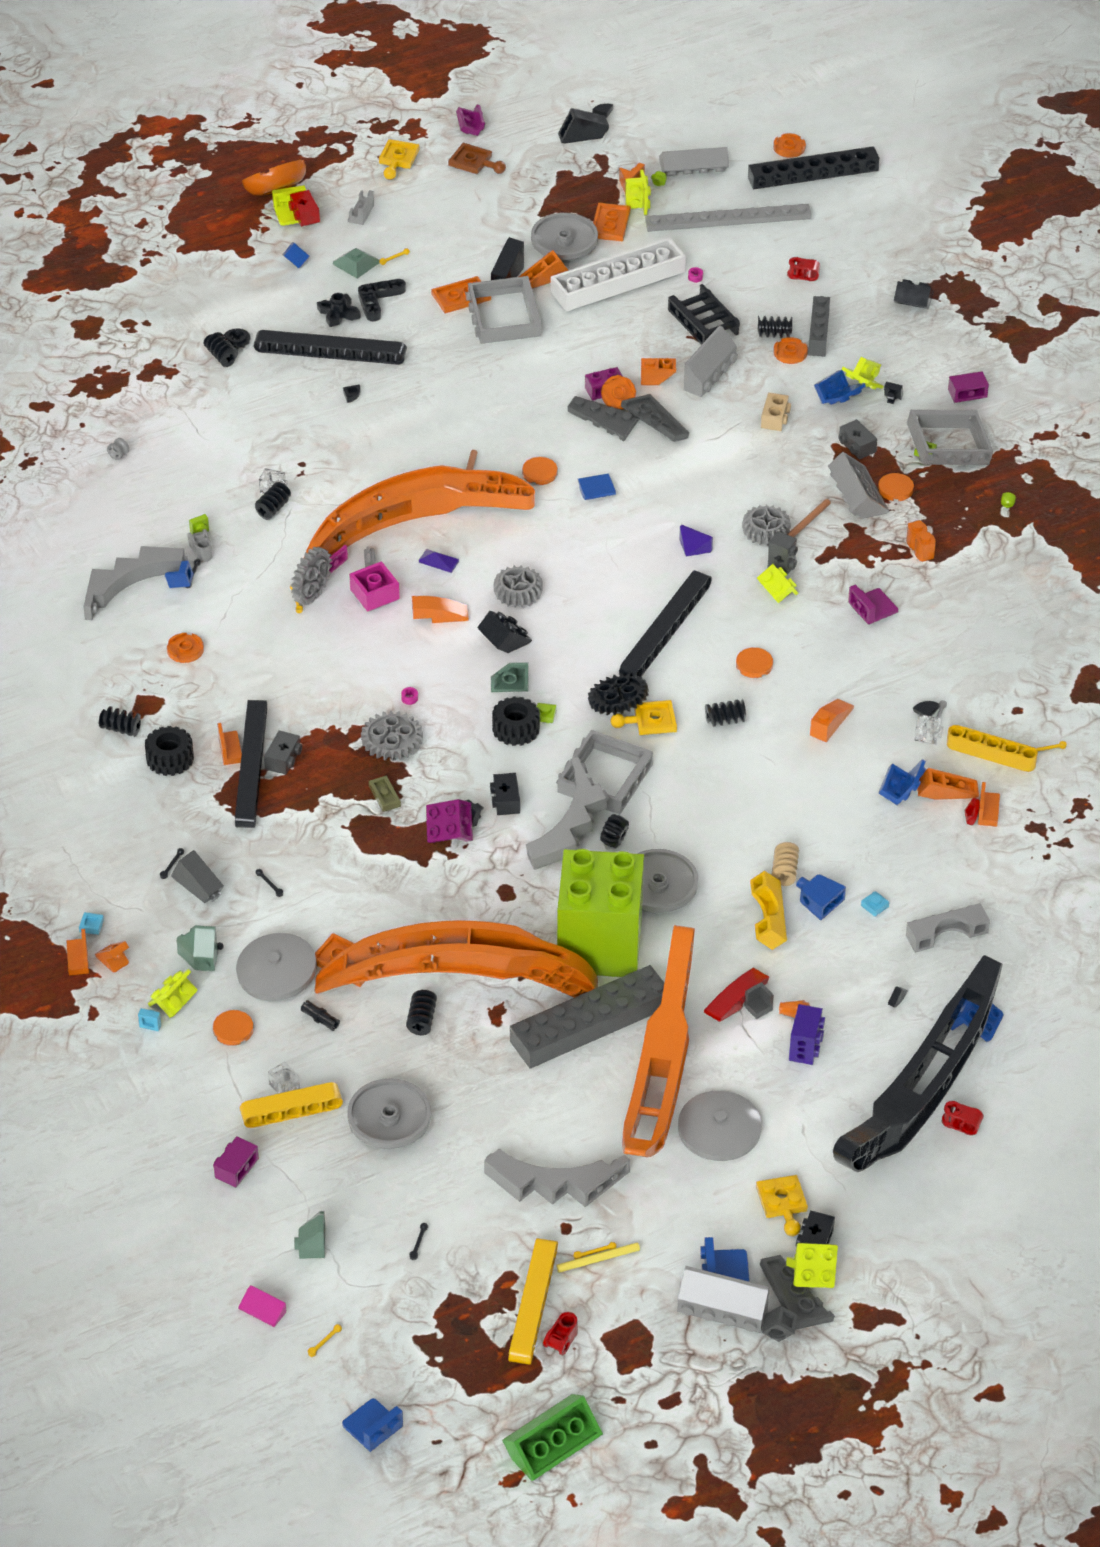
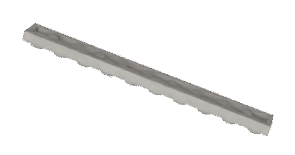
(727, 217)

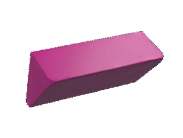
(338, 558)
(262, 1306)

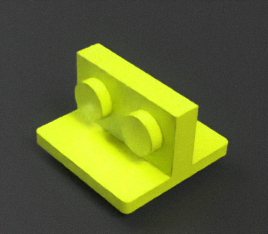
(637, 192)
(865, 372)
(174, 993)
(814, 1265)

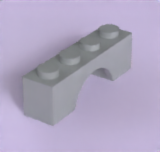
(967, 920)

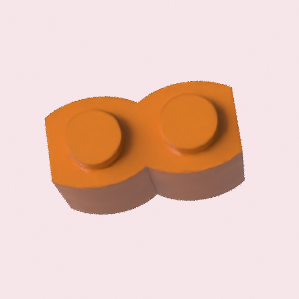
(920, 540)

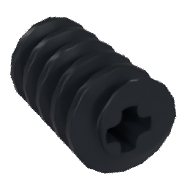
(774, 326)
(221, 348)
(272, 500)
(725, 712)
(120, 722)
(421, 1012)

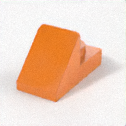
(634, 173)
(114, 956)

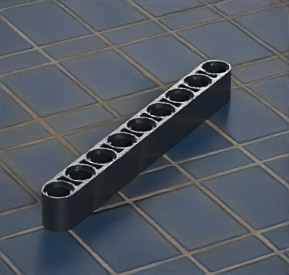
(330, 347)
(666, 624)
(251, 764)

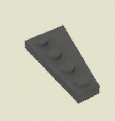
(656, 416)
(610, 418)
(796, 1299)

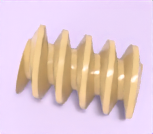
(785, 863)

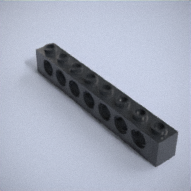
(813, 167)

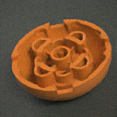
(277, 178)

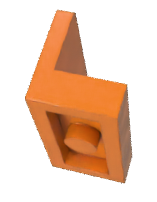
(229, 746)
(988, 807)
(78, 955)

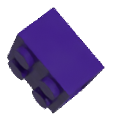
(806, 1034)

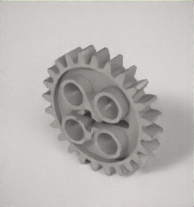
(311, 575)
(391, 735)

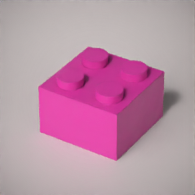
(374, 586)

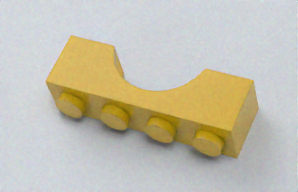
(768, 893)

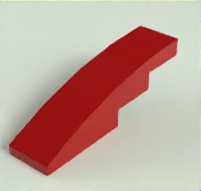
(733, 996)

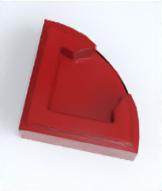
(972, 811)

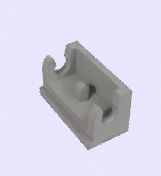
(362, 208)

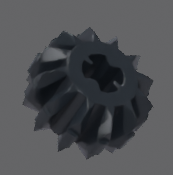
(614, 831)

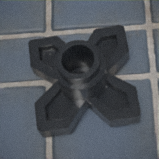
(338, 308)

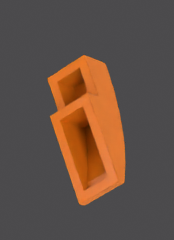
(438, 609)

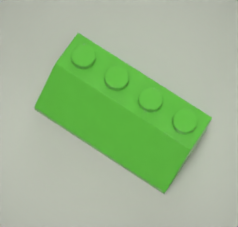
(553, 1436)

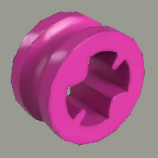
(695, 271)
(409, 691)

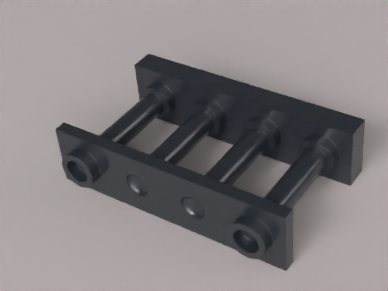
(696, 326)

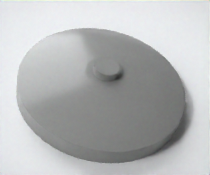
(566, 234)
(667, 880)
(276, 966)
(389, 1113)
(719, 1125)

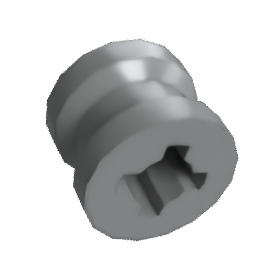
(118, 448)

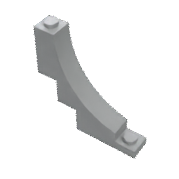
(108, 583)
(581, 1182)

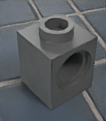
(779, 1323)

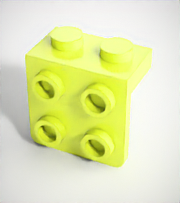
(280, 204)

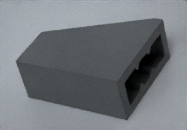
(197, 877)

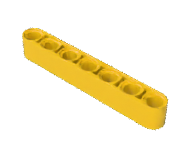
(533, 1301)

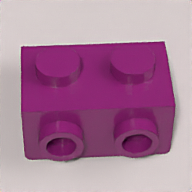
(470, 121)

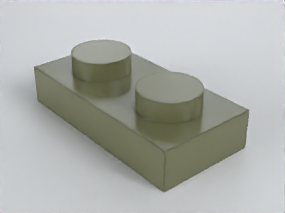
(384, 793)

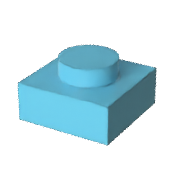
(875, 903)
(91, 923)
(149, 1019)

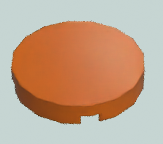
(789, 145)
(790, 350)
(616, 390)
(539, 470)
(896, 487)
(185, 647)
(754, 662)
(233, 1027)

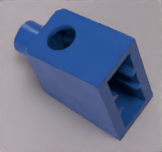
(821, 895)

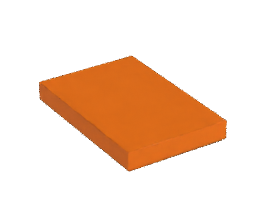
(611, 221)
(453, 297)
(331, 948)

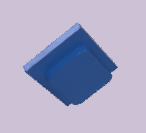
(596, 486)

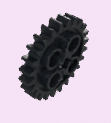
(609, 700)

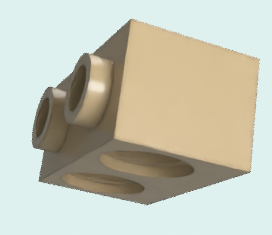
(775, 411)

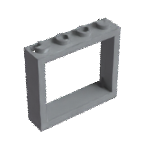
(502, 287)
(950, 419)
(618, 748)

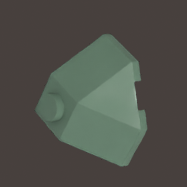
(356, 262)
(511, 678)
(199, 947)
(312, 1238)

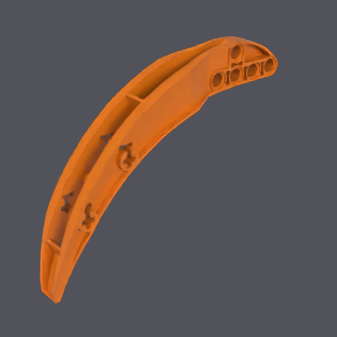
(419, 495)
(460, 947)
(662, 1050)

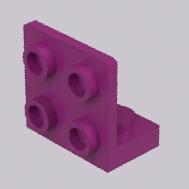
(871, 605)
(449, 821)

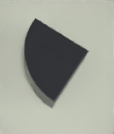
(603, 109)
(351, 392)
(926, 708)
(897, 996)

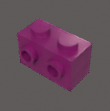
(595, 381)
(968, 386)
(236, 1161)

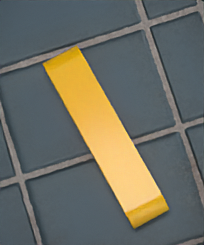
(992, 748)
(291, 1105)

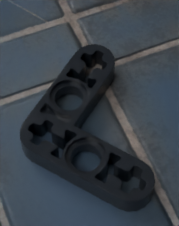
(370, 293)

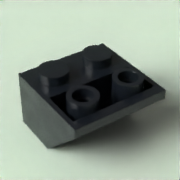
(913, 295)
(503, 632)

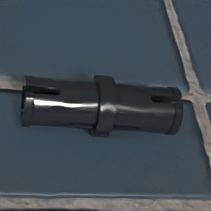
(320, 1015)

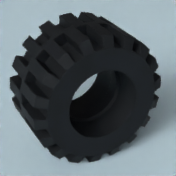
(515, 721)
(169, 750)

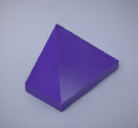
(694, 542)
(439, 560)

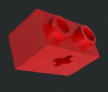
(304, 208)

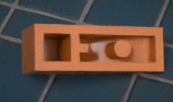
(541, 272)
(829, 718)
(944, 785)

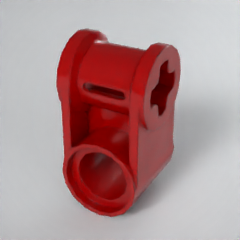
(805, 269)
(963, 1119)
(560, 1335)

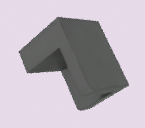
(759, 1000)

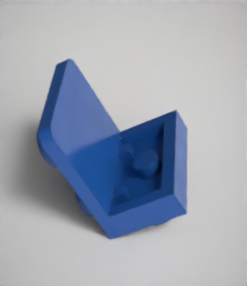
(836, 388)
(899, 784)
(968, 1012)
(724, 1262)
(373, 1423)

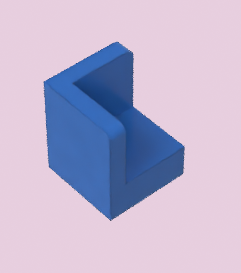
(295, 255)
(180, 578)

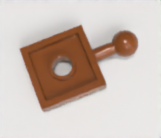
(480, 157)

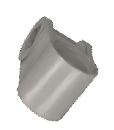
(201, 545)

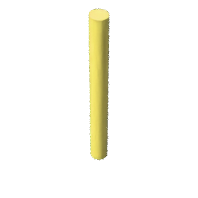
(598, 1257)

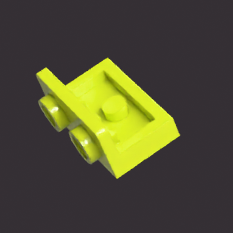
(776, 583)

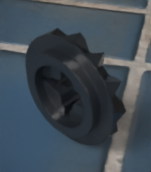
(238, 333)

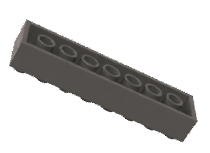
(587, 1017)

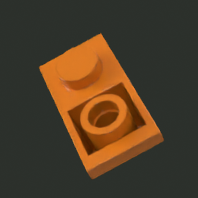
(656, 370)

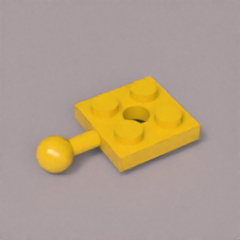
(397, 155)
(646, 725)
(775, 1206)

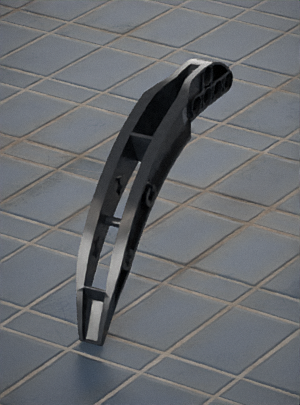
(900, 1110)

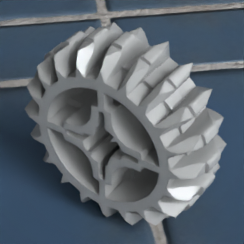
(763, 523)
(518, 586)

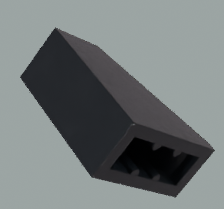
(582, 126)
(510, 260)

